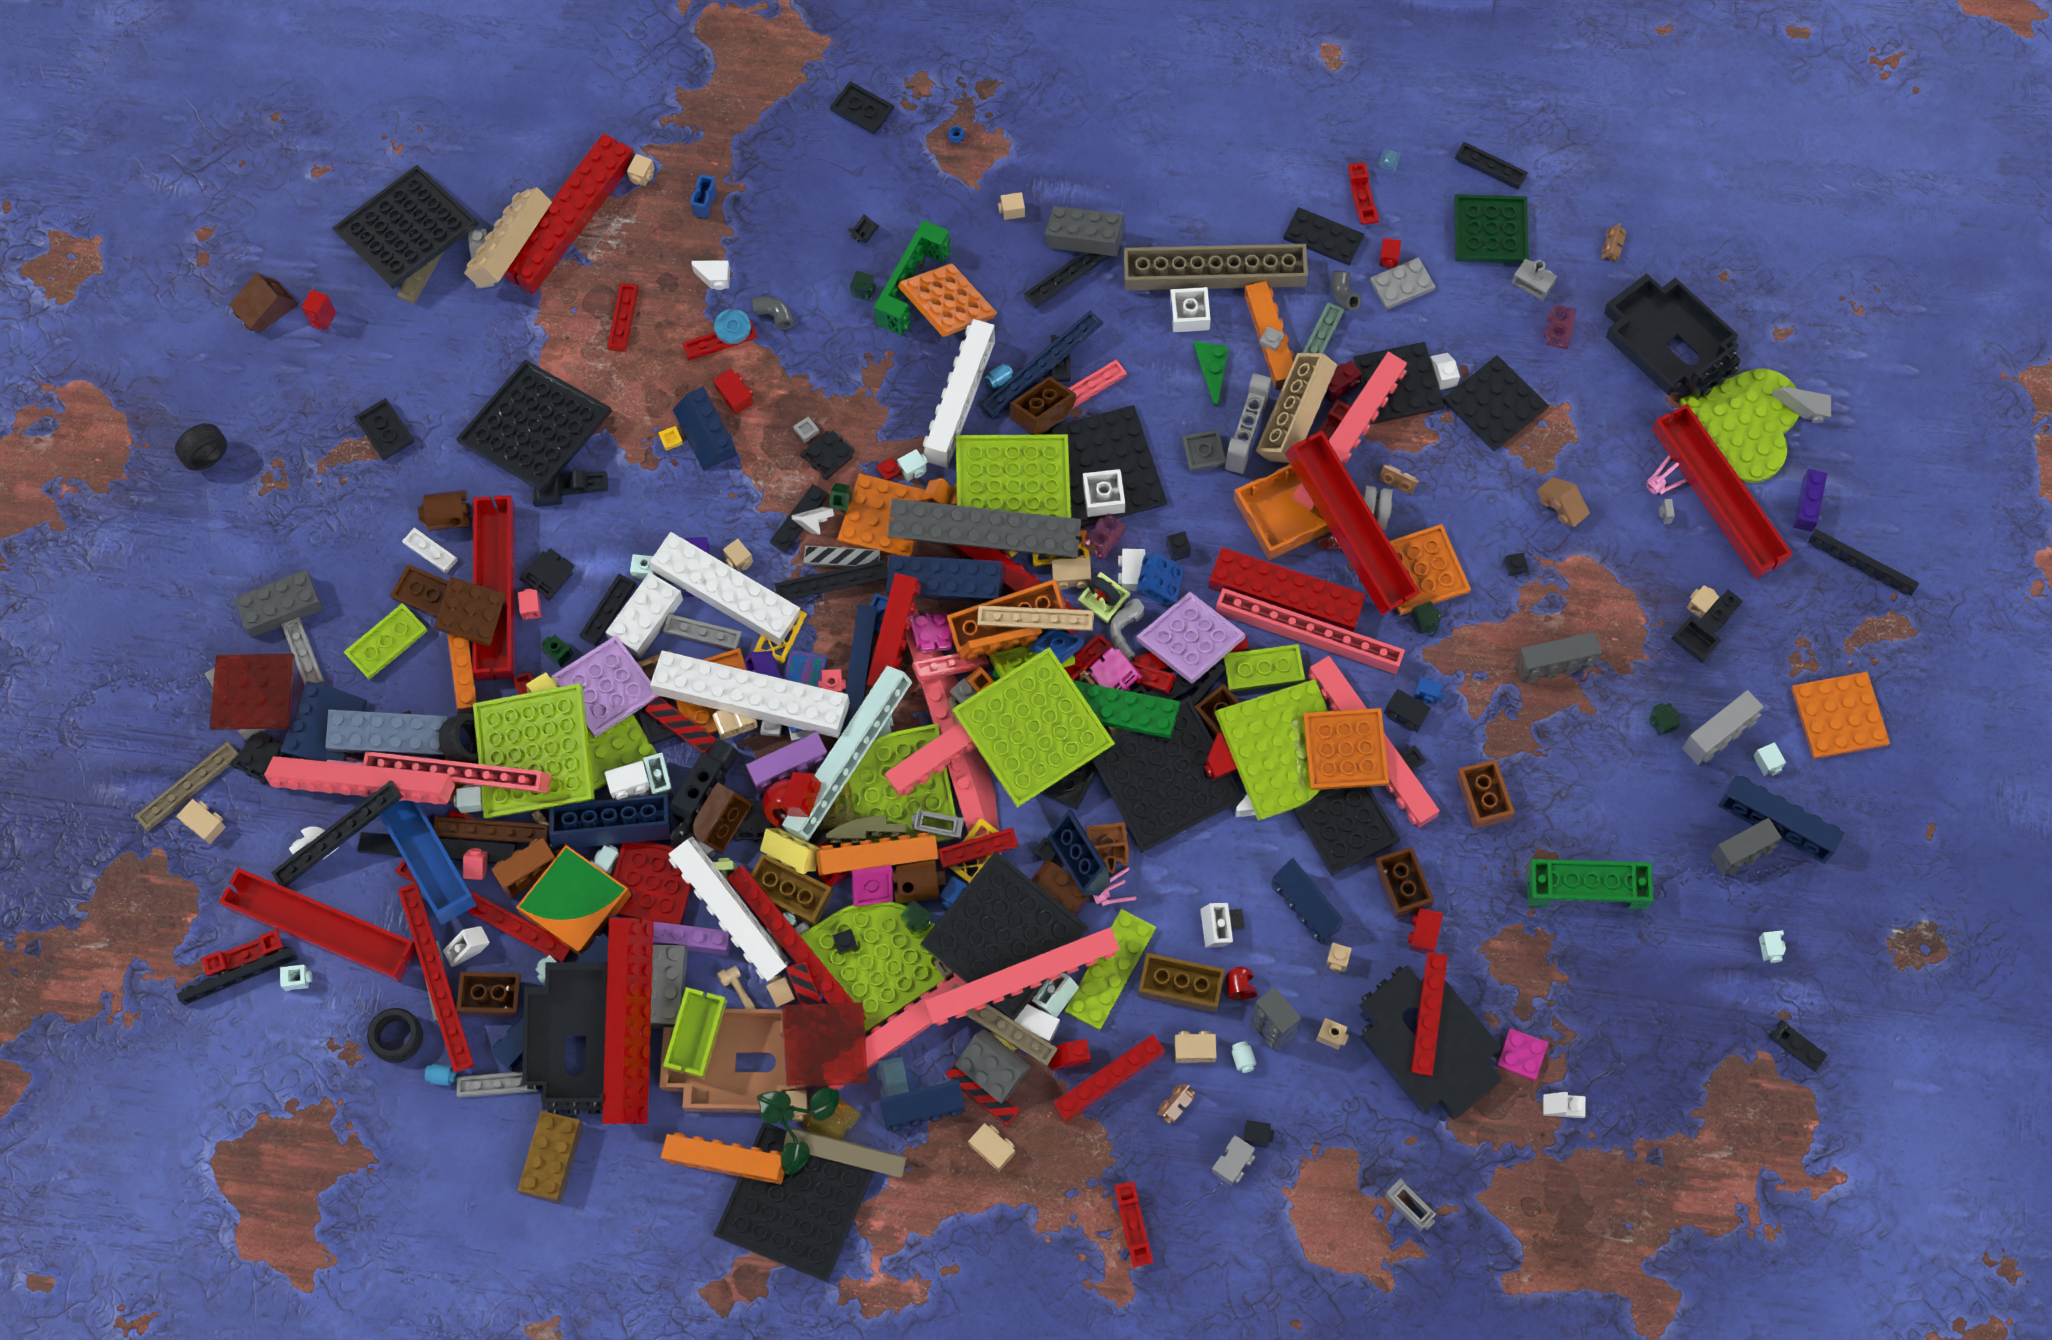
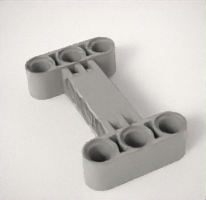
(1238, 449)

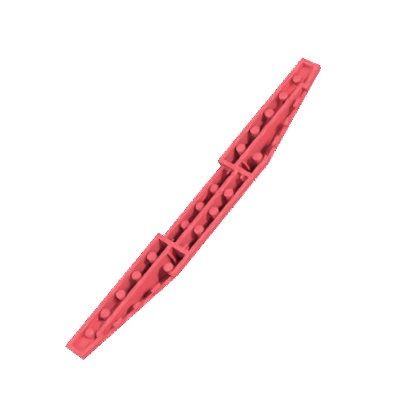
(970, 773)

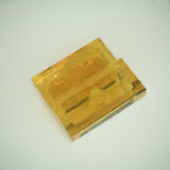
(837, 1124)

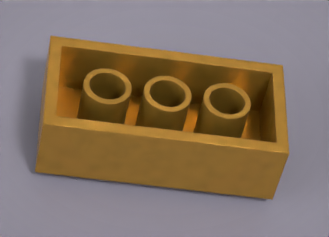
(792, 890)
(1181, 982)
(550, 1157)

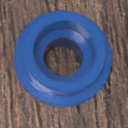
(956, 130)

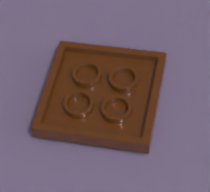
(469, 611)

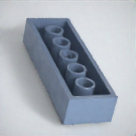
(384, 733)

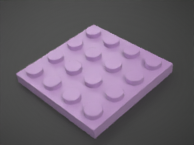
(1190, 637)
(611, 685)

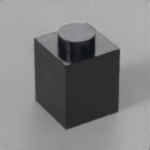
(1178, 546)
(1258, 1133)

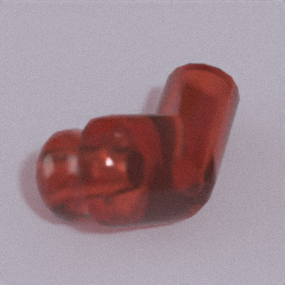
(1328, 543)

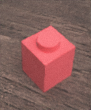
(529, 604)
(475, 864)

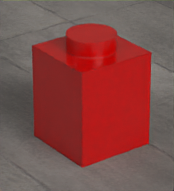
(1390, 253)

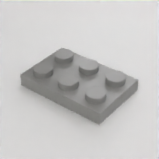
(1402, 283)

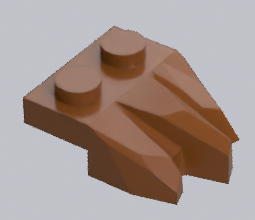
(1110, 843)

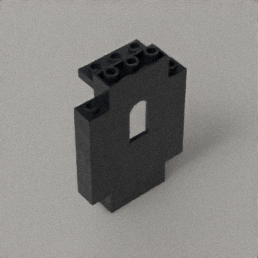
(1654, 315)
(567, 1006)
(1461, 1053)

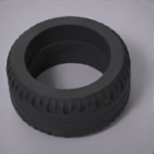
(201, 446)
(450, 741)
(379, 1023)

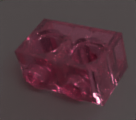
(1562, 327)
(1106, 537)

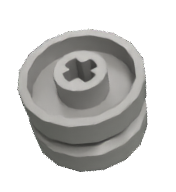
(1379, 507)

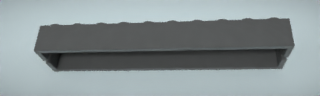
(984, 528)

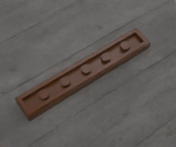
(490, 830)

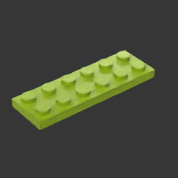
(1108, 977)

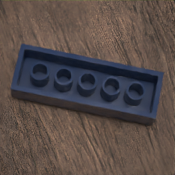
(951, 577)
(610, 822)
(1793, 824)

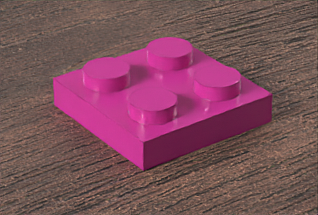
(872, 885)
(1522, 1054)

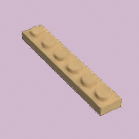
(1035, 618)

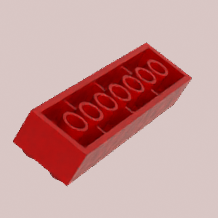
(1287, 589)

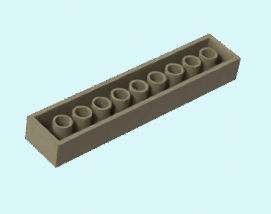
(1214, 266)

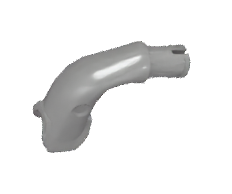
(1131, 612)

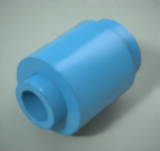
(999, 376)
(440, 1074)

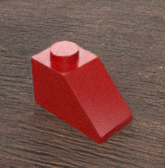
(1219, 759)
(1070, 1055)

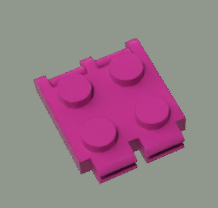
(931, 632)
(1115, 670)

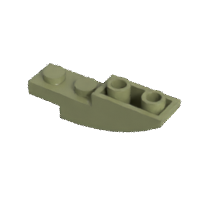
(858, 829)

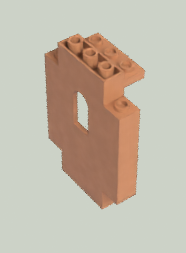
(724, 1087)

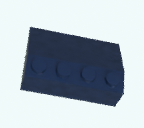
(309, 724)

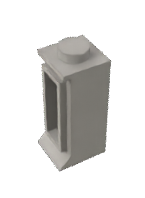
(918, 827)
(1391, 1195)

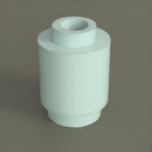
(1243, 1057)

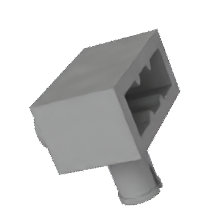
(1534, 278)

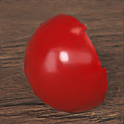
(772, 802)

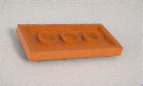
(995, 643)

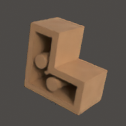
(1565, 499)

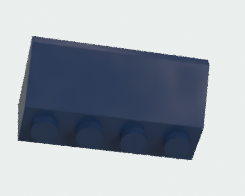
(704, 429)
(1079, 855)
(1306, 901)
(922, 1105)

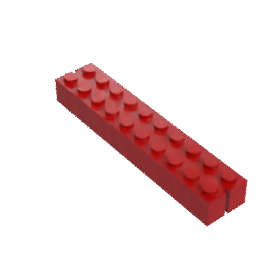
(570, 212)
(1721, 491)
(1352, 523)
(496, 571)
(318, 925)
(628, 1021)

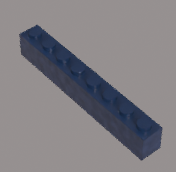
(510, 1048)

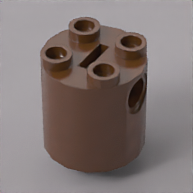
(445, 510)
(923, 881)

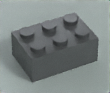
(1746, 847)
(992, 1065)

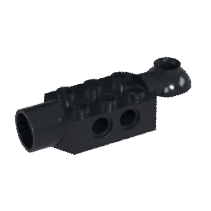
(706, 772)

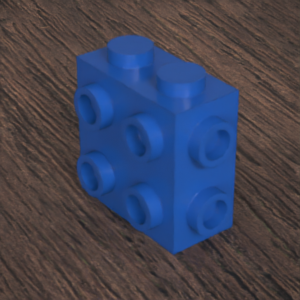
(1160, 578)

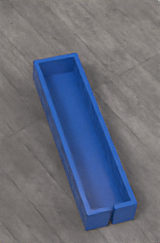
(427, 860)

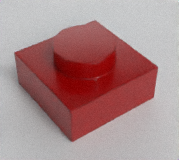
(889, 469)

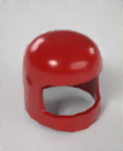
(1237, 983)

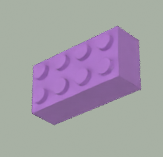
(799, 757)

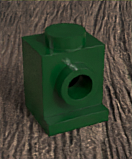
(840, 497)
(558, 655)

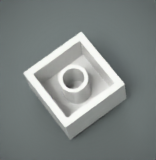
(1190, 309)
(1103, 493)
(628, 781)

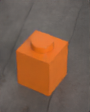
(937, 491)
(979, 679)

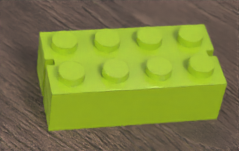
(695, 1033)

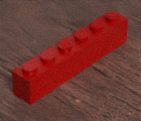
(894, 626)
(1109, 1078)

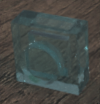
(1389, 159)

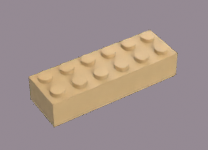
(507, 237)
(1296, 405)

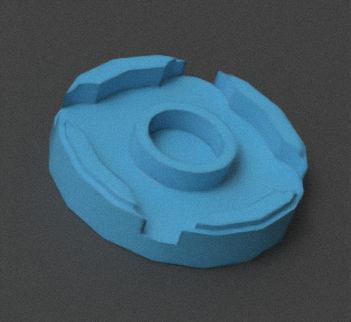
(732, 326)

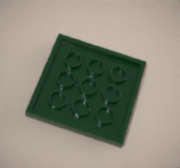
(1491, 228)

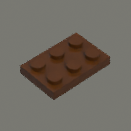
(420, 590)

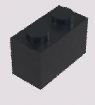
(1407, 710)

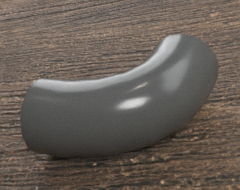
(1342, 293)
(774, 307)

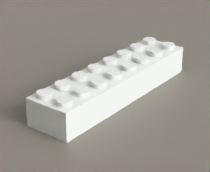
(960, 393)
(725, 588)
(729, 909)

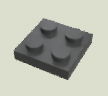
(1203, 450)

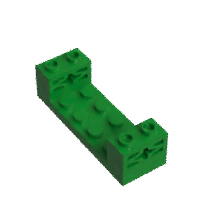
(928, 241)
(1589, 882)

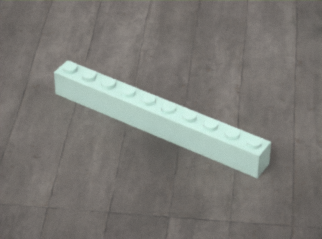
(851, 748)

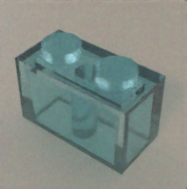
(893, 1077)

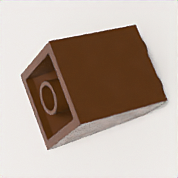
(262, 302)

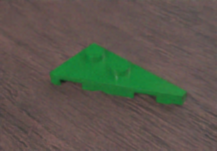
(1212, 361)

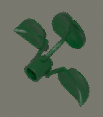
(776, 1107)

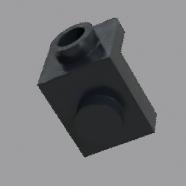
(863, 229)

